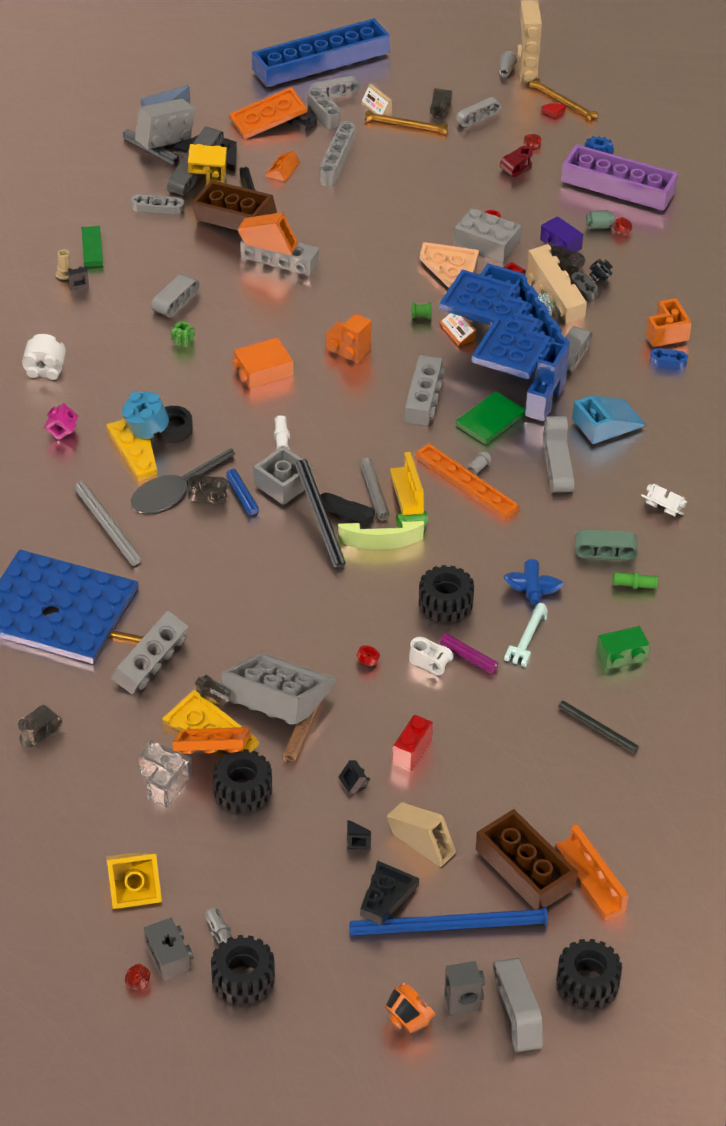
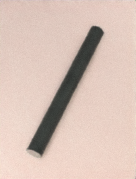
(599, 727)

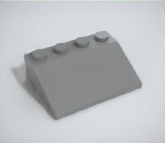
(276, 687)

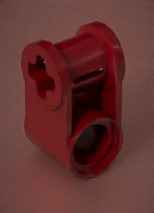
(517, 161)

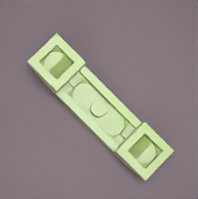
(380, 539)

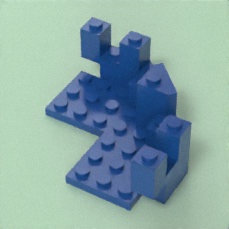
(519, 334)

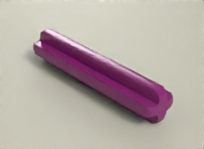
(469, 653)

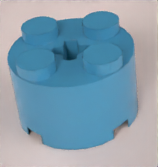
(145, 414)

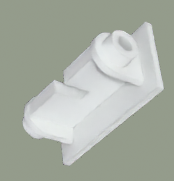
(672, 504)

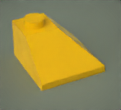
(133, 879)

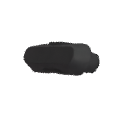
(347, 509)

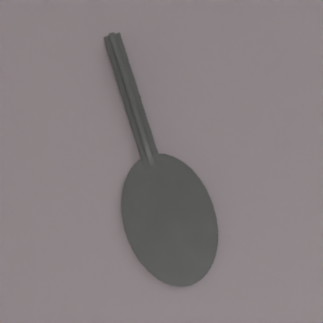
(169, 489)

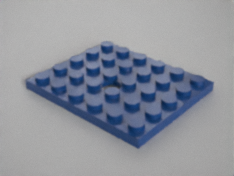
(86, 598)

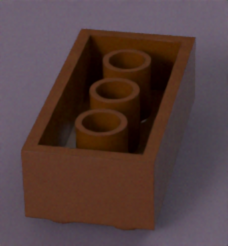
(230, 204)
(526, 860)

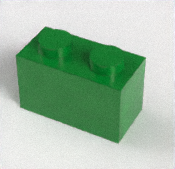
(623, 647)

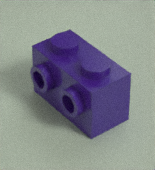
(561, 233)

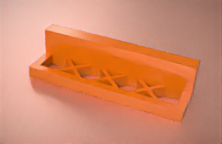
(594, 874)

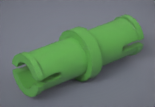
(635, 580)

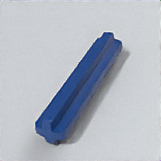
(242, 492)

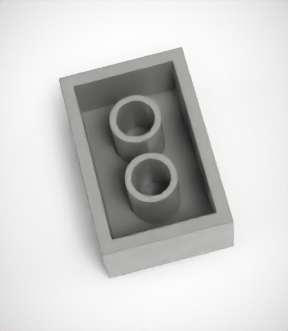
(164, 123)
(488, 234)

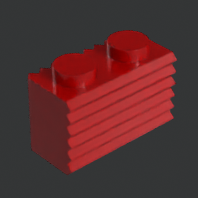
(412, 742)

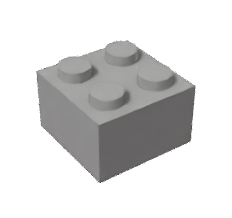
(279, 475)

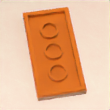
(268, 113)

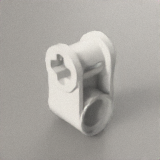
(428, 655)

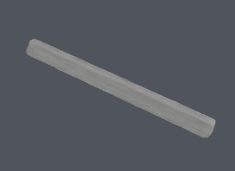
(108, 523)

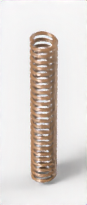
(289, 751)

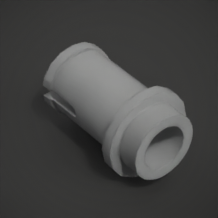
(482, 460)

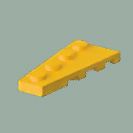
(135, 451)
(199, 713)

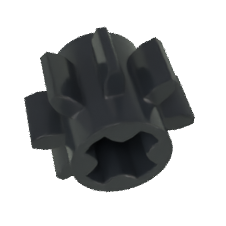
(600, 270)

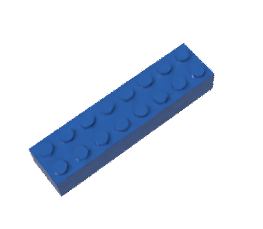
(320, 52)

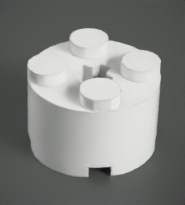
(43, 357)

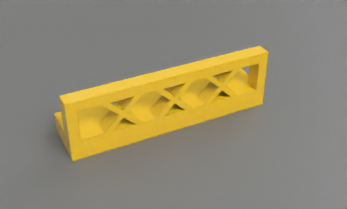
(408, 487)

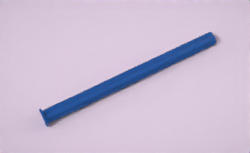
(449, 922)

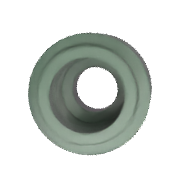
(600, 219)

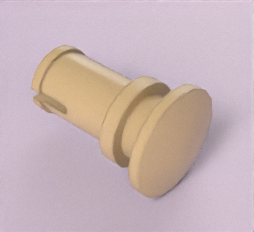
(63, 264)

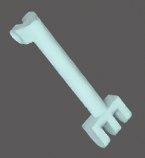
(540, 612)

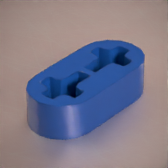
(668, 358)

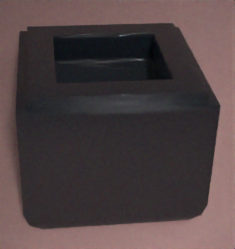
(358, 836)

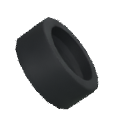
(180, 433)

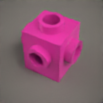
(61, 421)

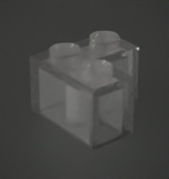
(166, 772)

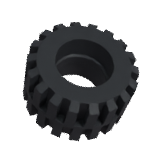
(446, 593)
(242, 795)
(592, 957)
(246, 986)

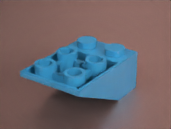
(604, 417)

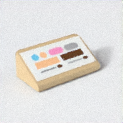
(377, 101)

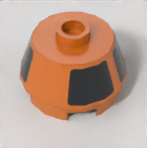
(408, 1009)

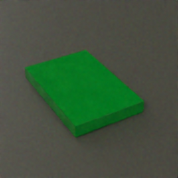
(490, 417)

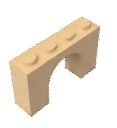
(529, 51)

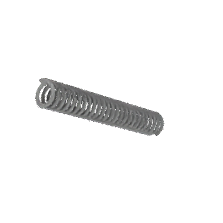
(370, 471)

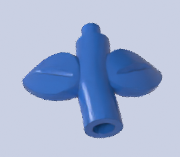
(532, 582)

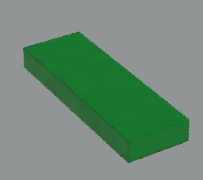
(92, 246)

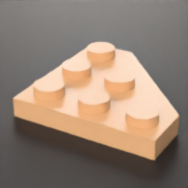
(448, 260)

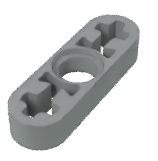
(342, 89)
(488, 108)
(146, 203)

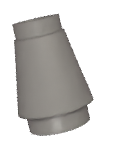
(507, 62)

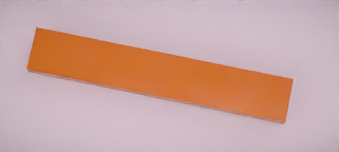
(467, 482)

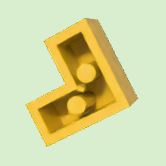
(208, 161)

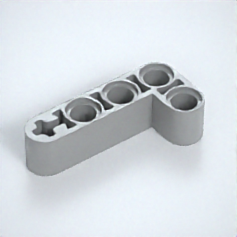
(557, 454)
(520, 1004)

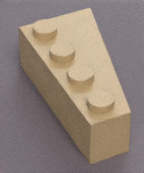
(547, 277)

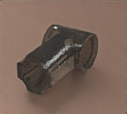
(440, 101)
(212, 690)

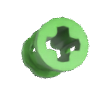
(421, 311)

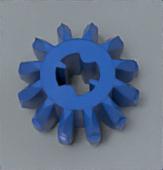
(600, 144)

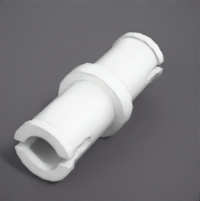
(281, 432)

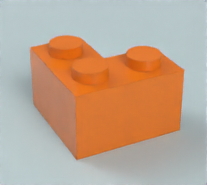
(669, 324)
(350, 338)

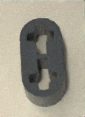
(585, 285)

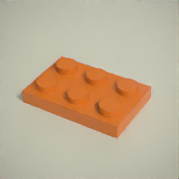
(211, 740)

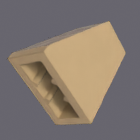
(423, 832)

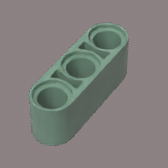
(606, 544)

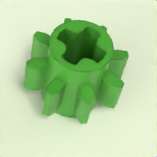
(182, 333)

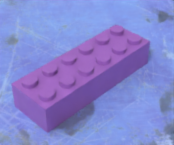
(619, 177)

